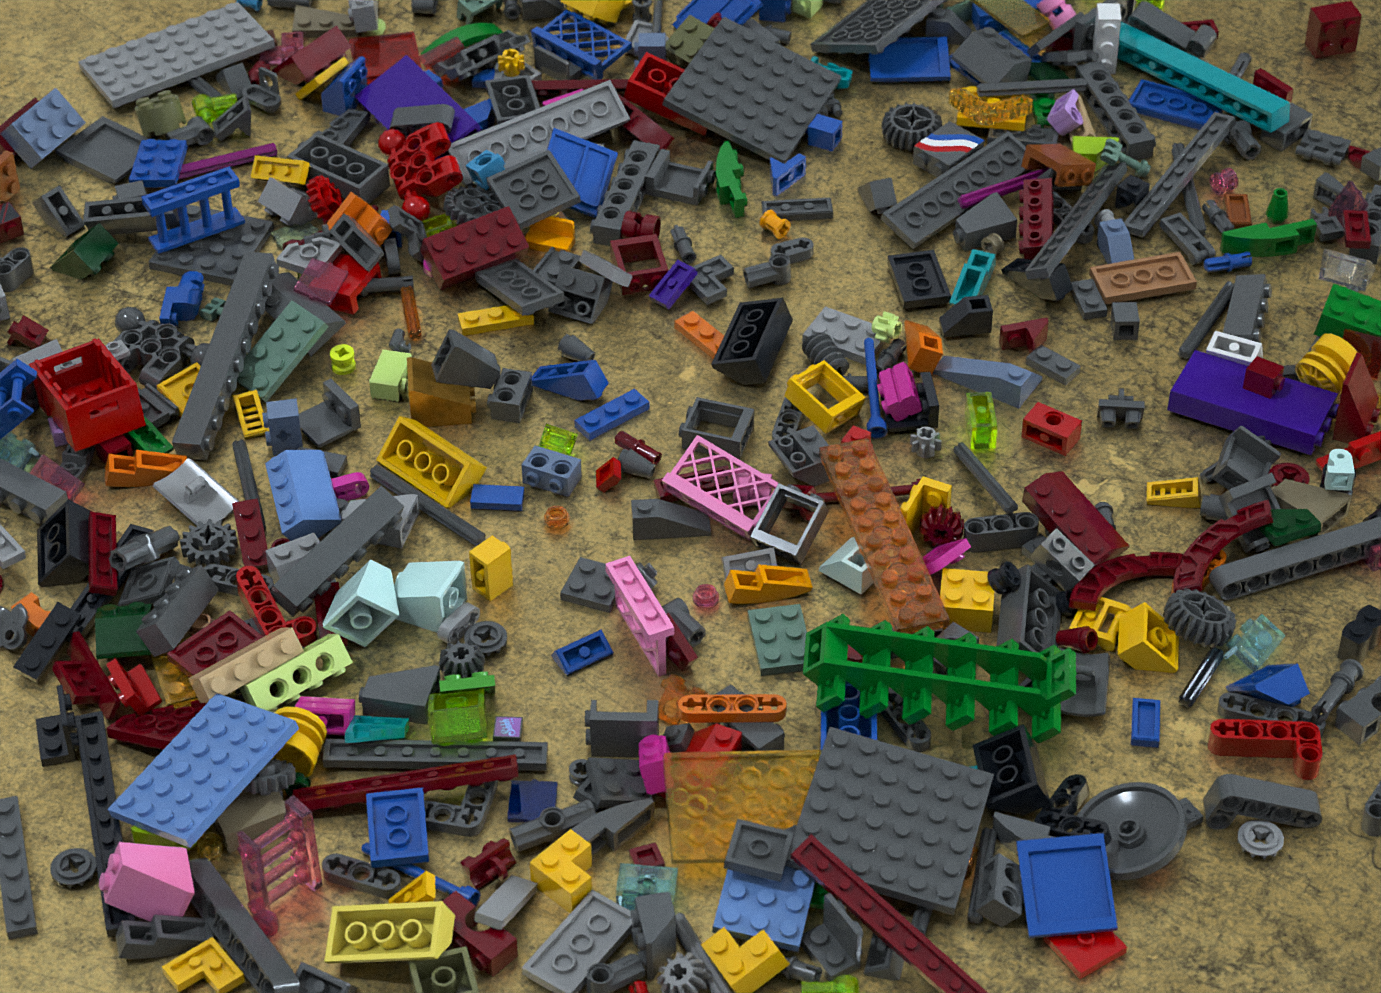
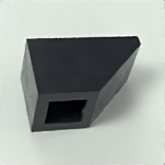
(968, 317)

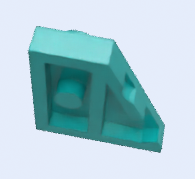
(376, 728)

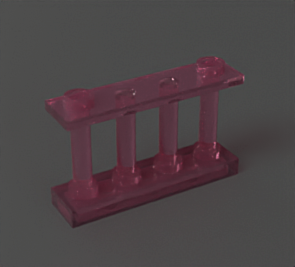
(303, 857)

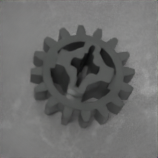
(209, 543)
(272, 778)

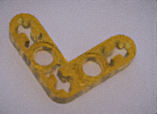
(991, 113)

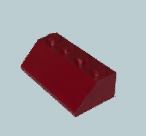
(1065, 507)

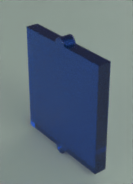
(530, 799)

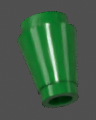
(1278, 209)

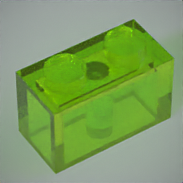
(980, 420)

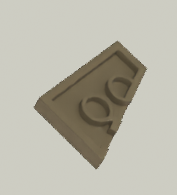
(317, 22)

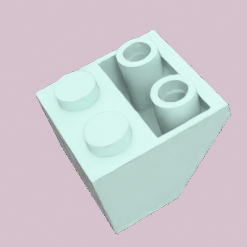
(848, 567)

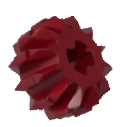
(941, 525)

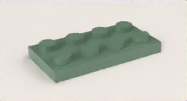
(280, 350)

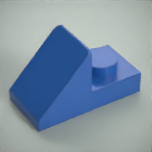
(785, 175)

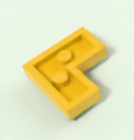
(206, 962)

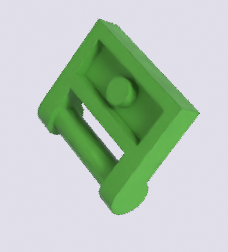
(477, 681)

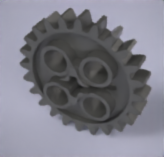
(470, 203)

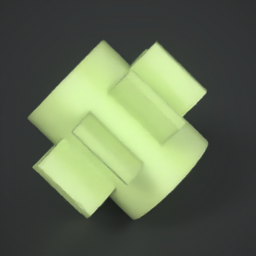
(886, 327)

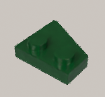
(1290, 525)

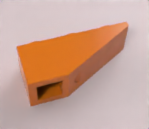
(923, 347)

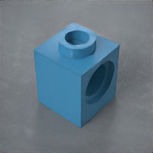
(485, 166)

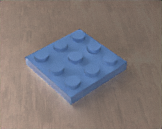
(761, 903)

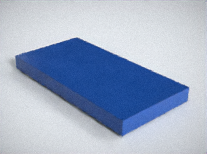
(1171, 104)

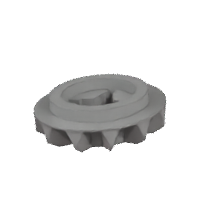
(1262, 830)

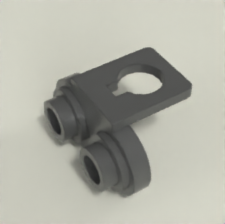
(263, 95)

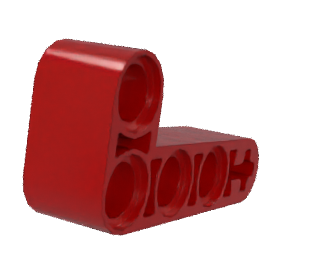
(263, 608)
(1269, 740)

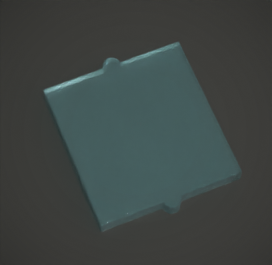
(293, 232)

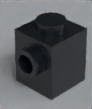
(1130, 193)

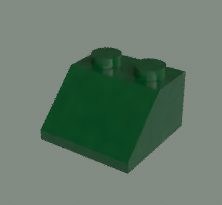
(86, 253)
(117, 630)

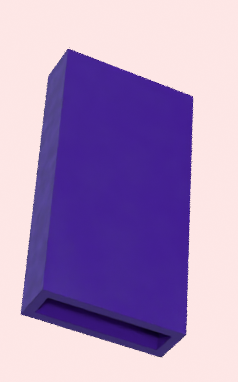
(410, 86)
(1214, 393)

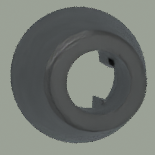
(575, 349)
(635, 464)

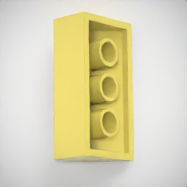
(389, 932)

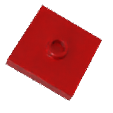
(1087, 951)

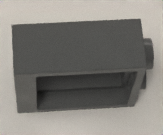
(719, 413)
(782, 548)

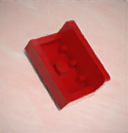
(135, 687)

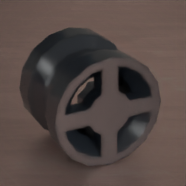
(1004, 577)

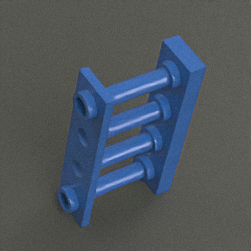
(189, 192)
(12, 382)

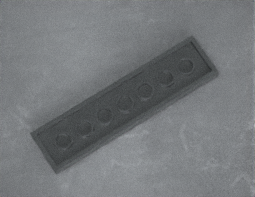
(937, 203)

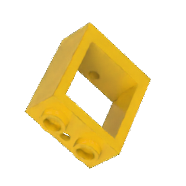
(836, 385)

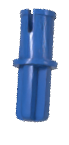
(1228, 262)

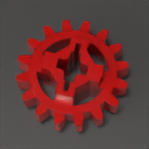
(323, 197)

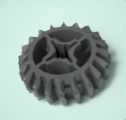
(909, 125)
(1199, 618)

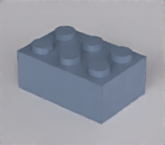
(43, 128)

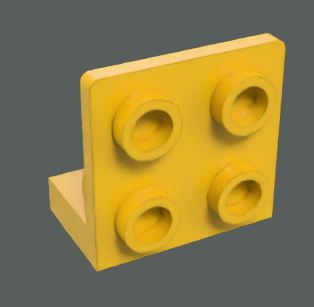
(922, 497)

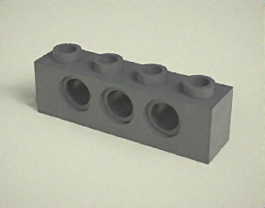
(1374, 219)

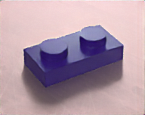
(673, 284)

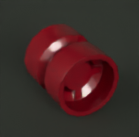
(636, 225)

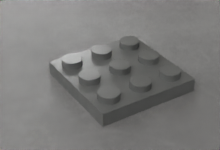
(534, 189)

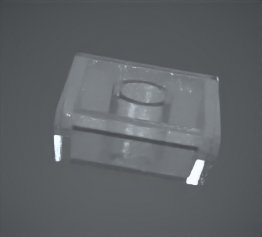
(1346, 270)

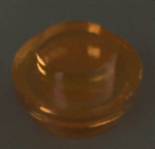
(556, 517)

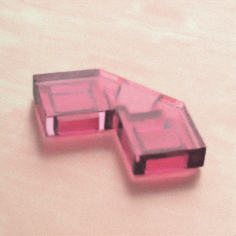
(290, 44)

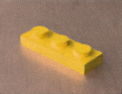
(282, 169)
(492, 320)

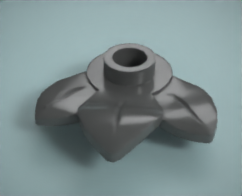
(13, 623)

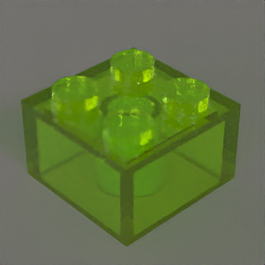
(458, 717)

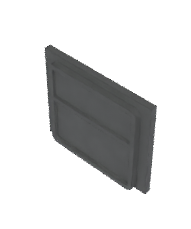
(103, 150)

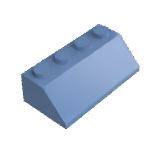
(303, 493)

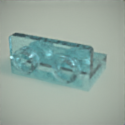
(17, 451)
(1255, 642)

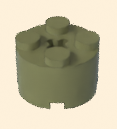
(160, 113)

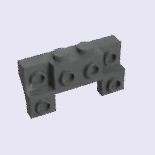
(485, 53)

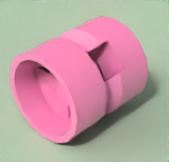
(1047, 6)
(749, 494)

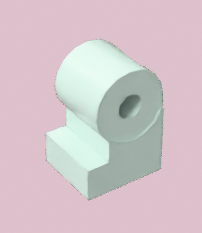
(1339, 471)

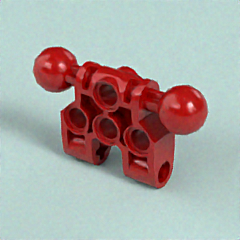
(414, 166)

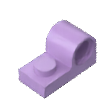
(1064, 114)

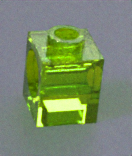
(558, 439)

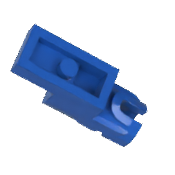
(183, 301)

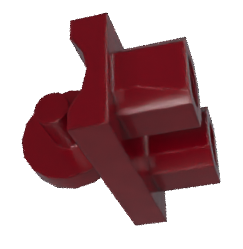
(489, 864)

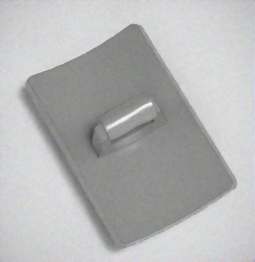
(196, 493)

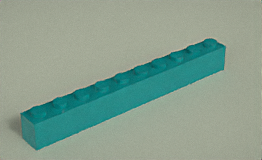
(1202, 79)

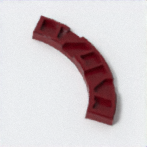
(1215, 538)
(1117, 570)

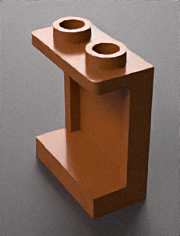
(1070, 166)

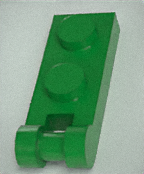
(1041, 108)

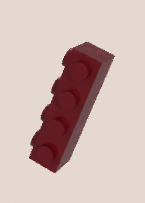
(1036, 215)

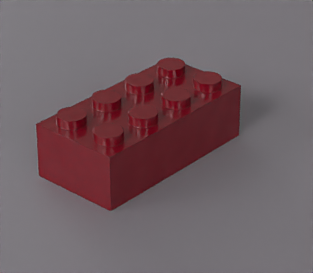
(473, 246)

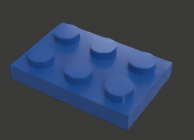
(159, 162)
(397, 827)

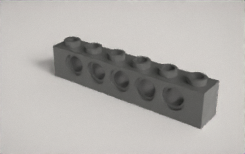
(1115, 111)
(625, 192)

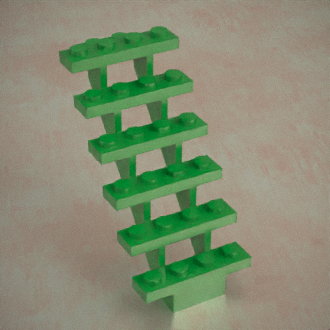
(1050, 671)

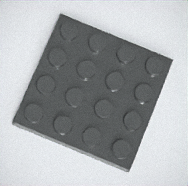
(217, 254)

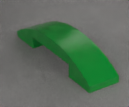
(467, 34)

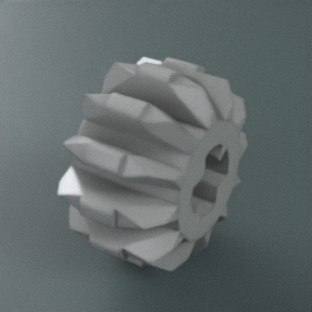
(683, 966)

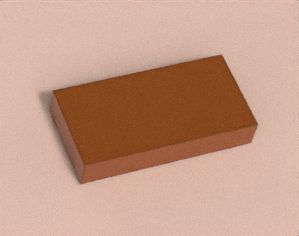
(1237, 209)

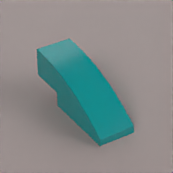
(974, 276)

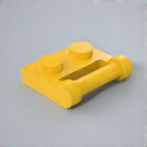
(1096, 618)

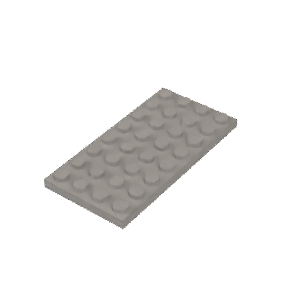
(176, 54)

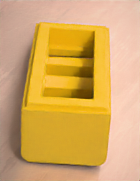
(244, 400)
(1184, 493)

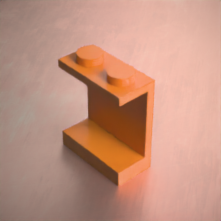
(365, 215)

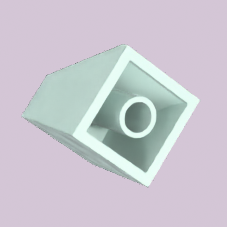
(430, 592)
(364, 605)

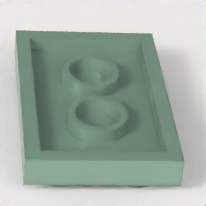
(778, 638)

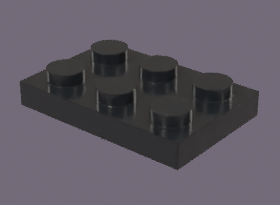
(918, 279)

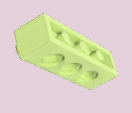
(334, 659)

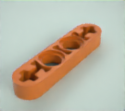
(732, 703)

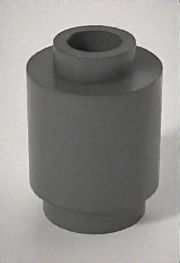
(1212, 508)

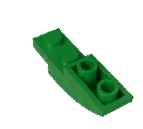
(729, 180)
(1266, 241)

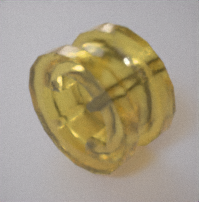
(211, 839)

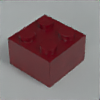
(1333, 29)

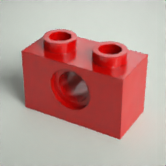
(1051, 428)

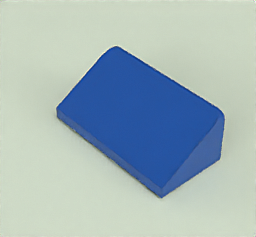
(582, 652)

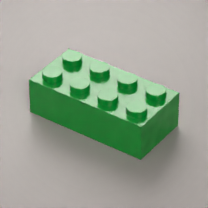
(1350, 311)

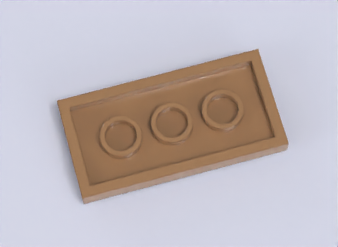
(1143, 278)

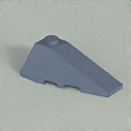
(1004, 380)

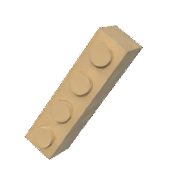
(246, 664)

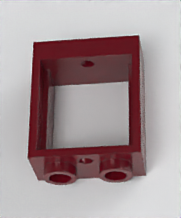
(635, 250)

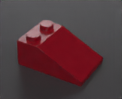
(1357, 404)

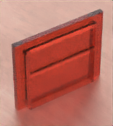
(384, 51)

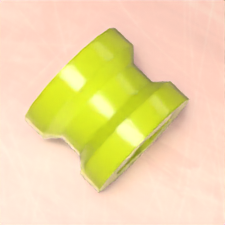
(342, 359)

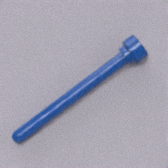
(876, 423)
(470, 893)

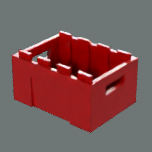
(87, 389)

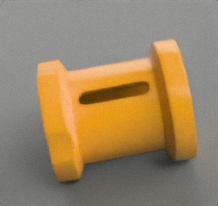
(775, 224)

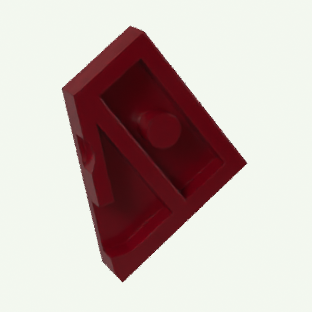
(679, 649)

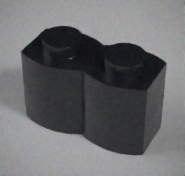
(1361, 634)

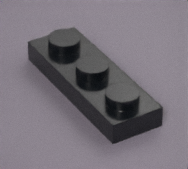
(47, 642)

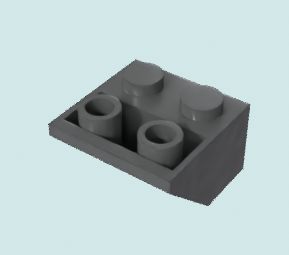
(583, 294)
(801, 455)
(654, 930)

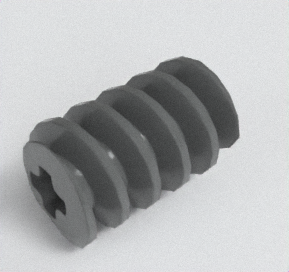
(822, 348)

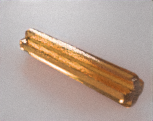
(411, 312)

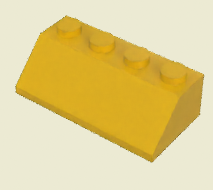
(430, 462)

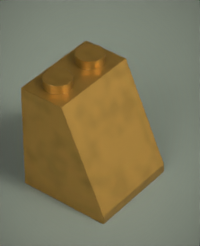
(437, 402)

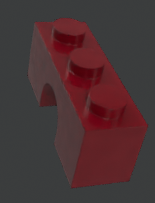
(487, 949)

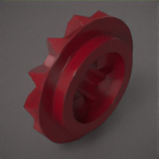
(1289, 471)

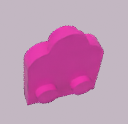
(945, 554)

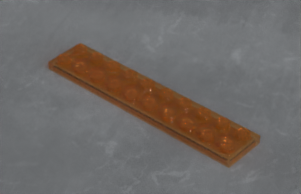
(883, 537)

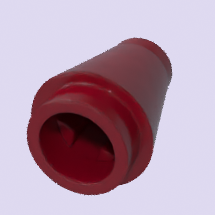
(1079, 638)

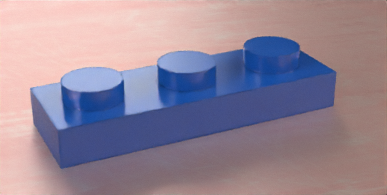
(611, 414)

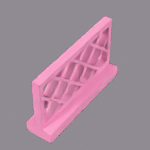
(705, 501)
(641, 611)

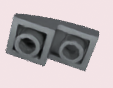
(77, 462)

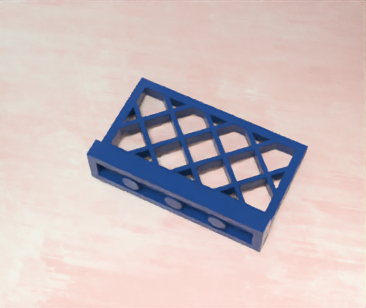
(571, 52)

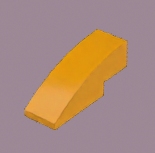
(766, 584)

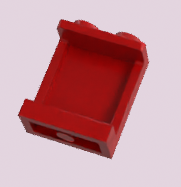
(356, 281)

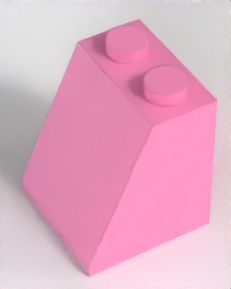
(148, 880)

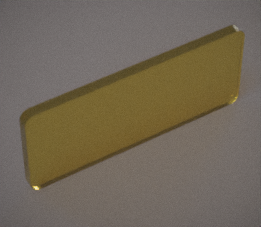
(1015, 15)

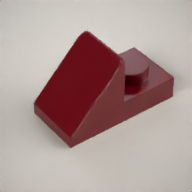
(1026, 333)

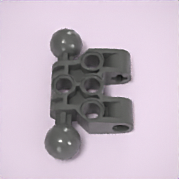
(155, 347)

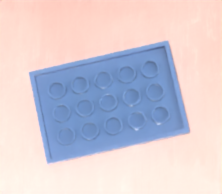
(203, 769)

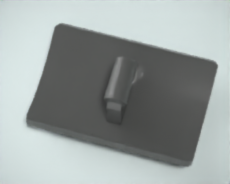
(1091, 686)

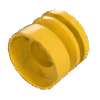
(1326, 363)
(306, 743)

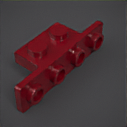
(85, 678)

